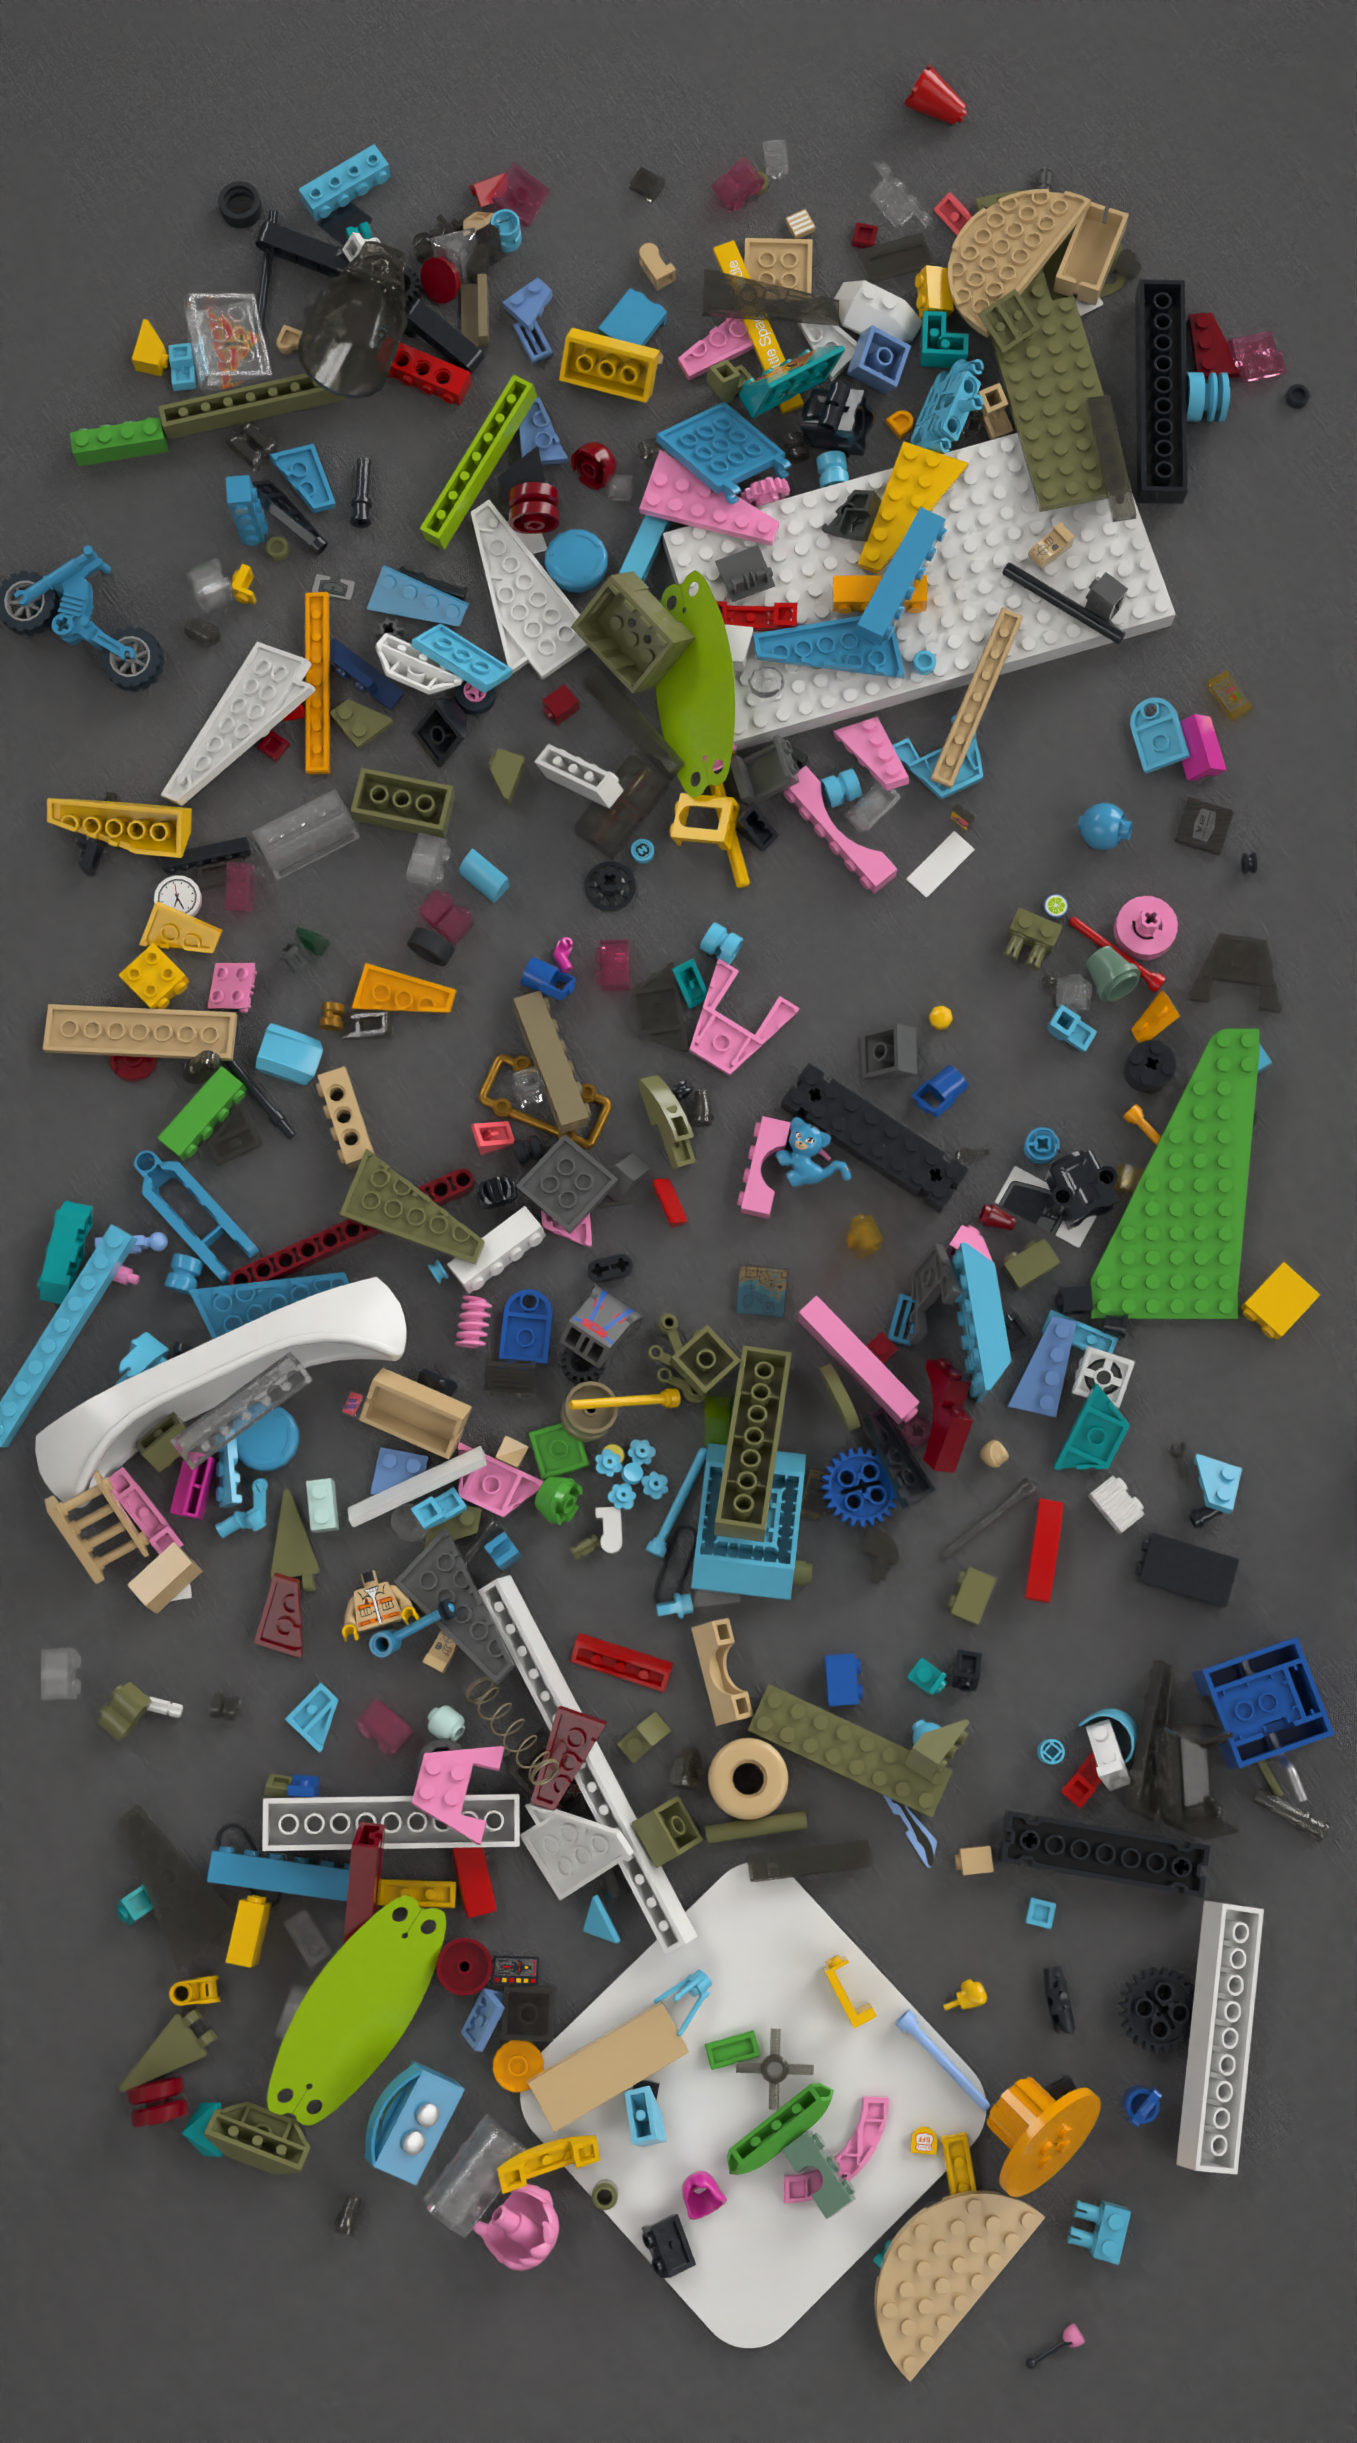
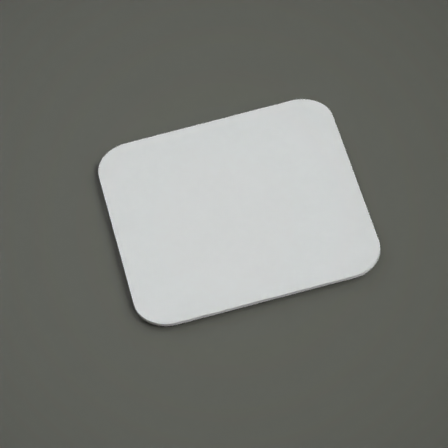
(765, 1956)

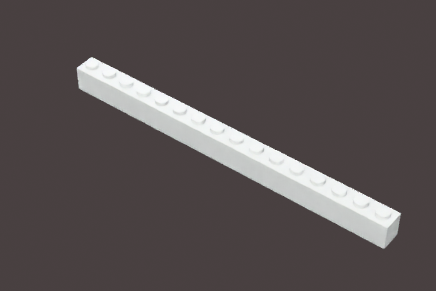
(595, 1775)

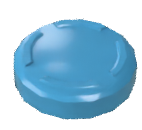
(576, 560)
(269, 1441)

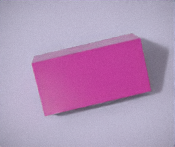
(1202, 747)
(193, 1489)

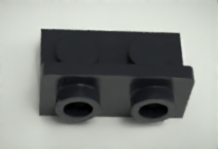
(668, 2246)

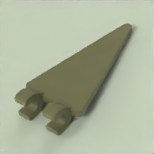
(293, 1550)
(171, 2050)

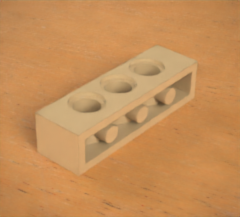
(339, 1081)

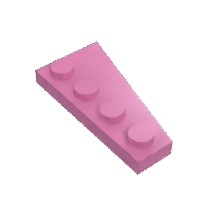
(722, 343)

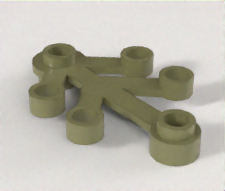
(664, 1358)

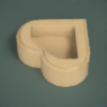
(288, 339)

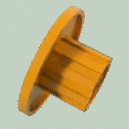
(1040, 2132)

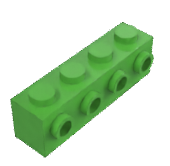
(118, 441)
(202, 1114)

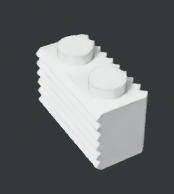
(1116, 1504)

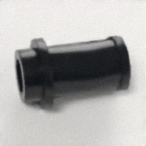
(1203, 1515)

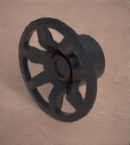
(610, 884)

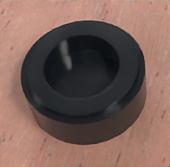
(1297, 396)

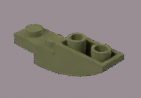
(669, 1116)

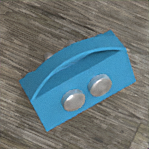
(411, 2121)

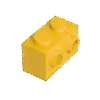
(933, 290)

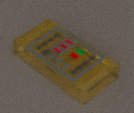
(1229, 695)

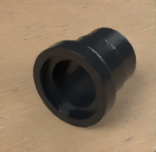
(1116, 1325)

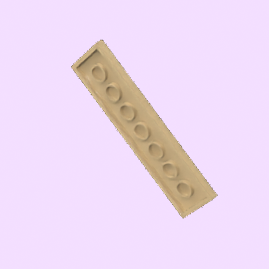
(138, 1032)

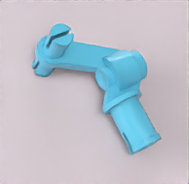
(252, 1518)

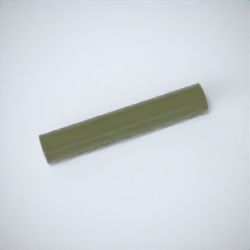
(756, 1827)

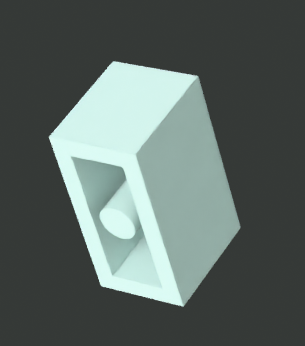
(322, 1505)

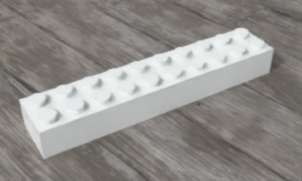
(333, 1822)
(1220, 2038)

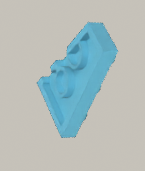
(227, 1476)

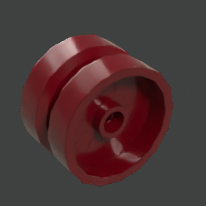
(533, 508)
(462, 1951)
(157, 2100)

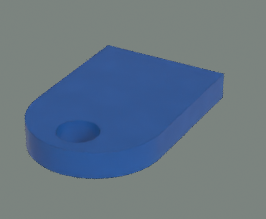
(526, 1330)

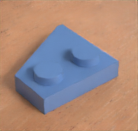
(528, 303)
(396, 1467)

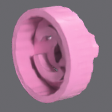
(1161, 928)

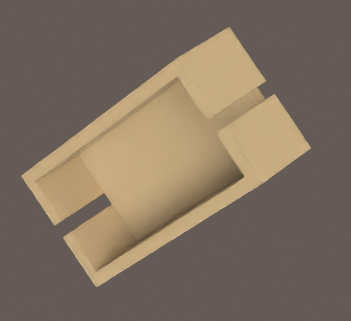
(1090, 254)
(415, 1413)

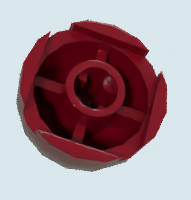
(594, 464)

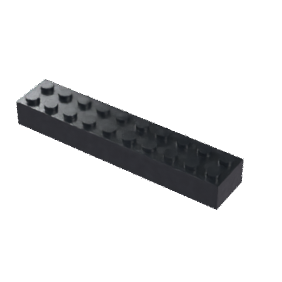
(1161, 391)

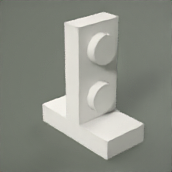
(1108, 1755)

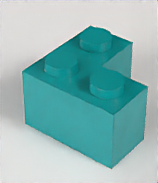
(939, 347)

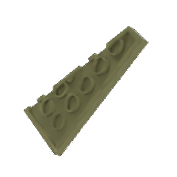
(398, 1208)

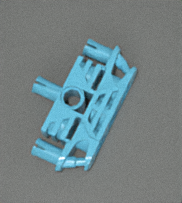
(948, 406)

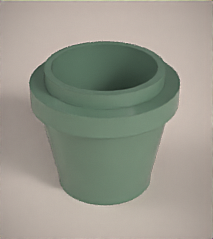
(1112, 974)

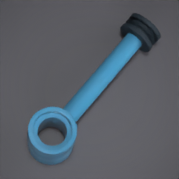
(445, 1611)

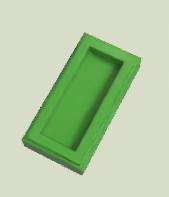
(732, 2049)

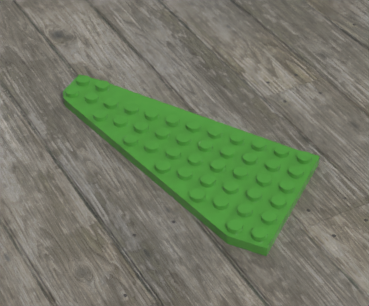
(1185, 1220)

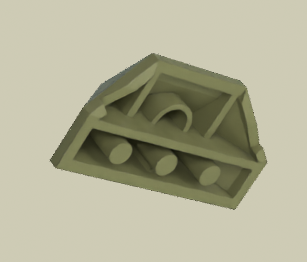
(259, 2138)

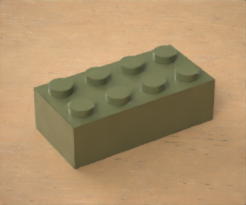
(402, 803)

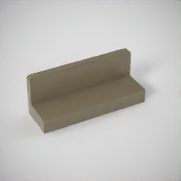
(475, 311)

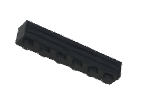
(207, 854)

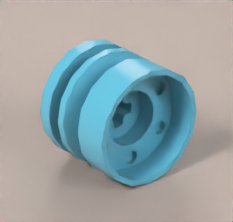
(1208, 397)

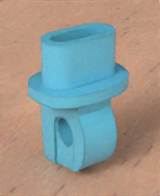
(681, 1605)

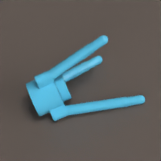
(694, 1985)

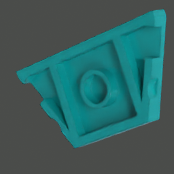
(1094, 1434)

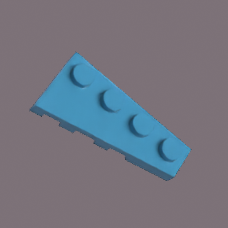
(410, 598)

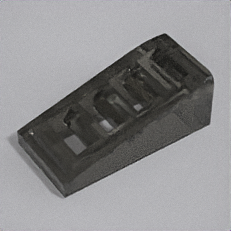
(383, 1026)

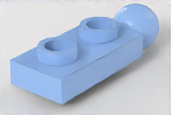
(157, 1241)

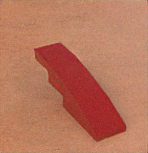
(1044, 1550)

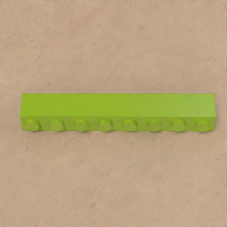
(478, 462)

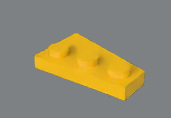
(179, 930)

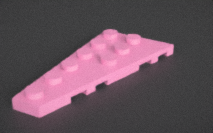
(683, 498)

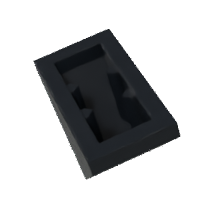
(756, 827)

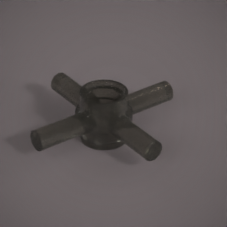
(787, 2069)

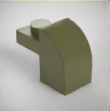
(727, 380)

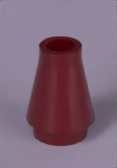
(995, 1217)

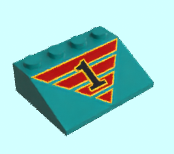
(789, 379)

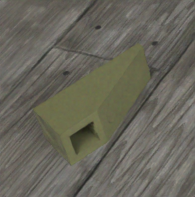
(936, 1746)

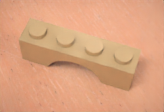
(712, 1646)

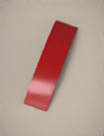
(760, 617)

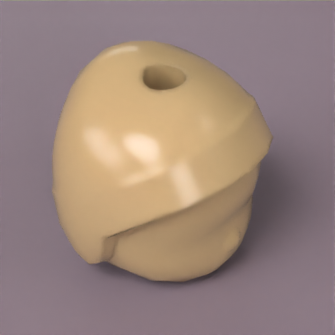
(994, 1454)

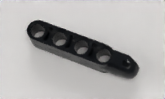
(301, 249)

